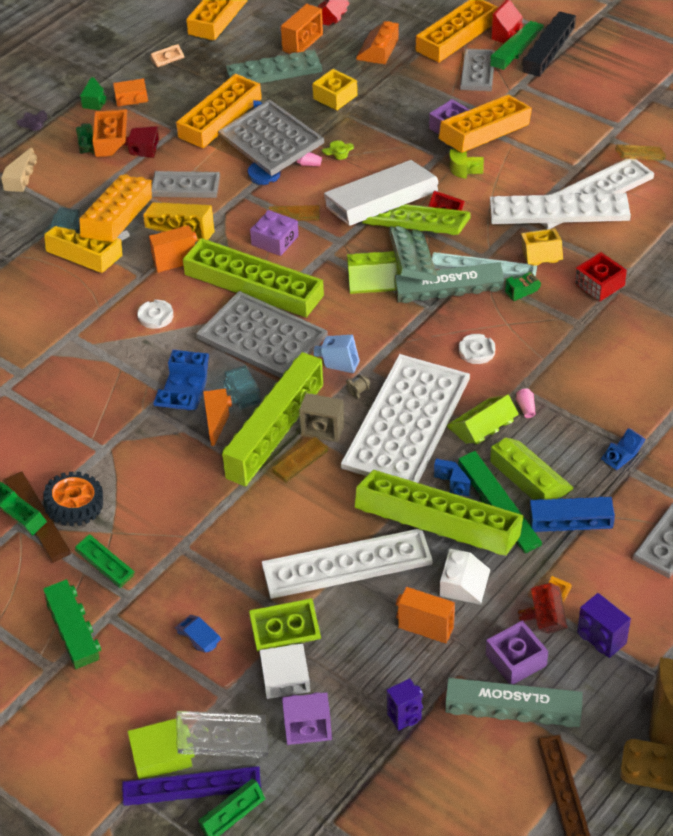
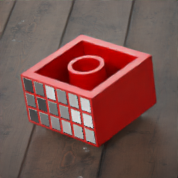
(600, 276)

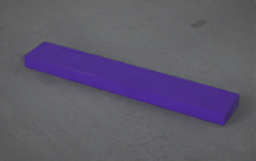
(187, 785)

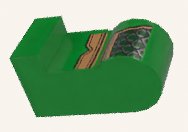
(521, 286)

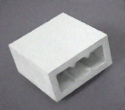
(285, 671)

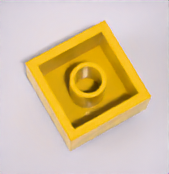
(334, 89)
(542, 246)

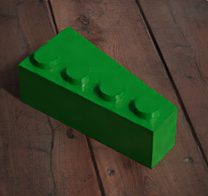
(71, 623)

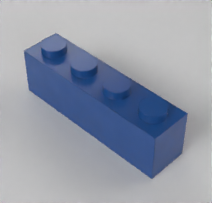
(571, 514)

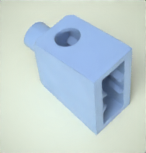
(338, 353)

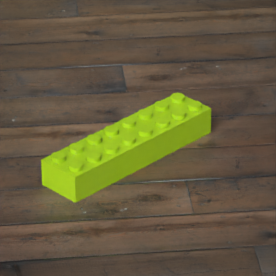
(254, 277)
(271, 419)
(439, 512)

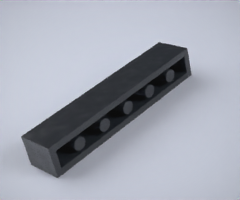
(549, 44)

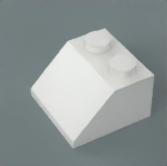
(464, 577)

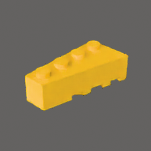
(171, 216)
(84, 251)

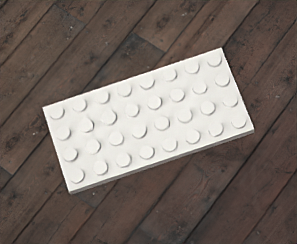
(406, 419)

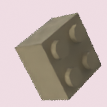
(322, 417)

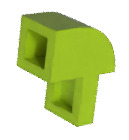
(462, 165)

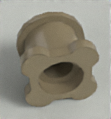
(358, 385)

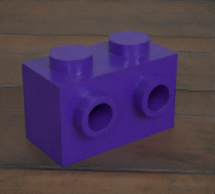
(404, 704)

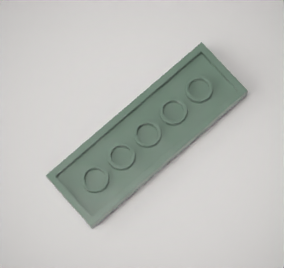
(277, 67)
(412, 254)

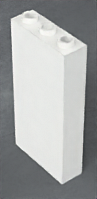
(380, 192)

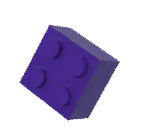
(603, 625)

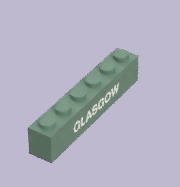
(451, 282)
(514, 702)

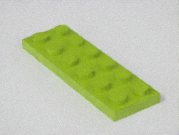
(422, 219)

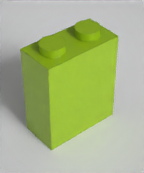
(156, 750)

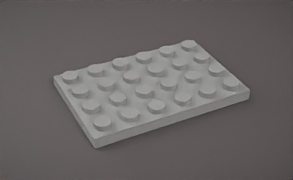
(271, 137)
(261, 334)

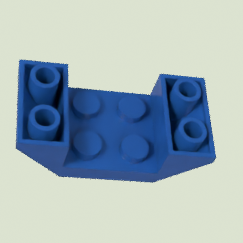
(185, 380)

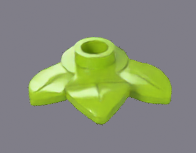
(338, 149)

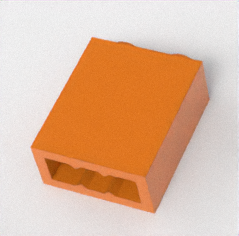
(171, 247)
(425, 614)

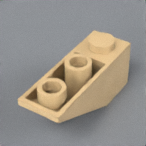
(17, 173)

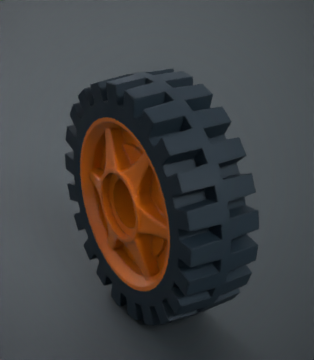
(73, 498)

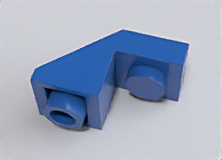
(625, 450)
(451, 471)
(199, 633)

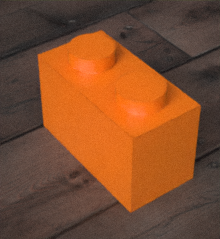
(130, 92)

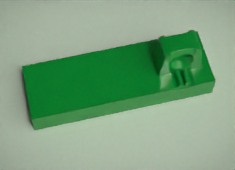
(104, 561)
(232, 809)

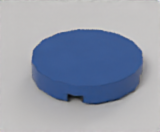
(260, 176)

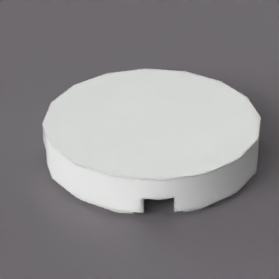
(155, 314)
(476, 349)

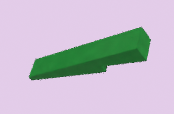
(515, 45)
(494, 495)
(20, 510)

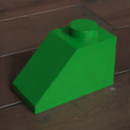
(93, 95)

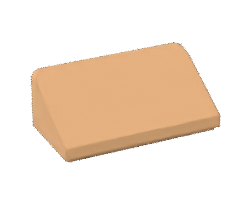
(166, 55)

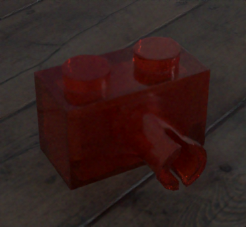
(547, 609)

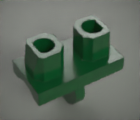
(85, 138)

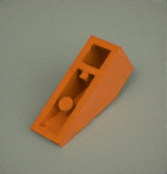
(217, 412)

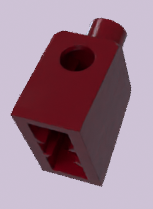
(143, 141)

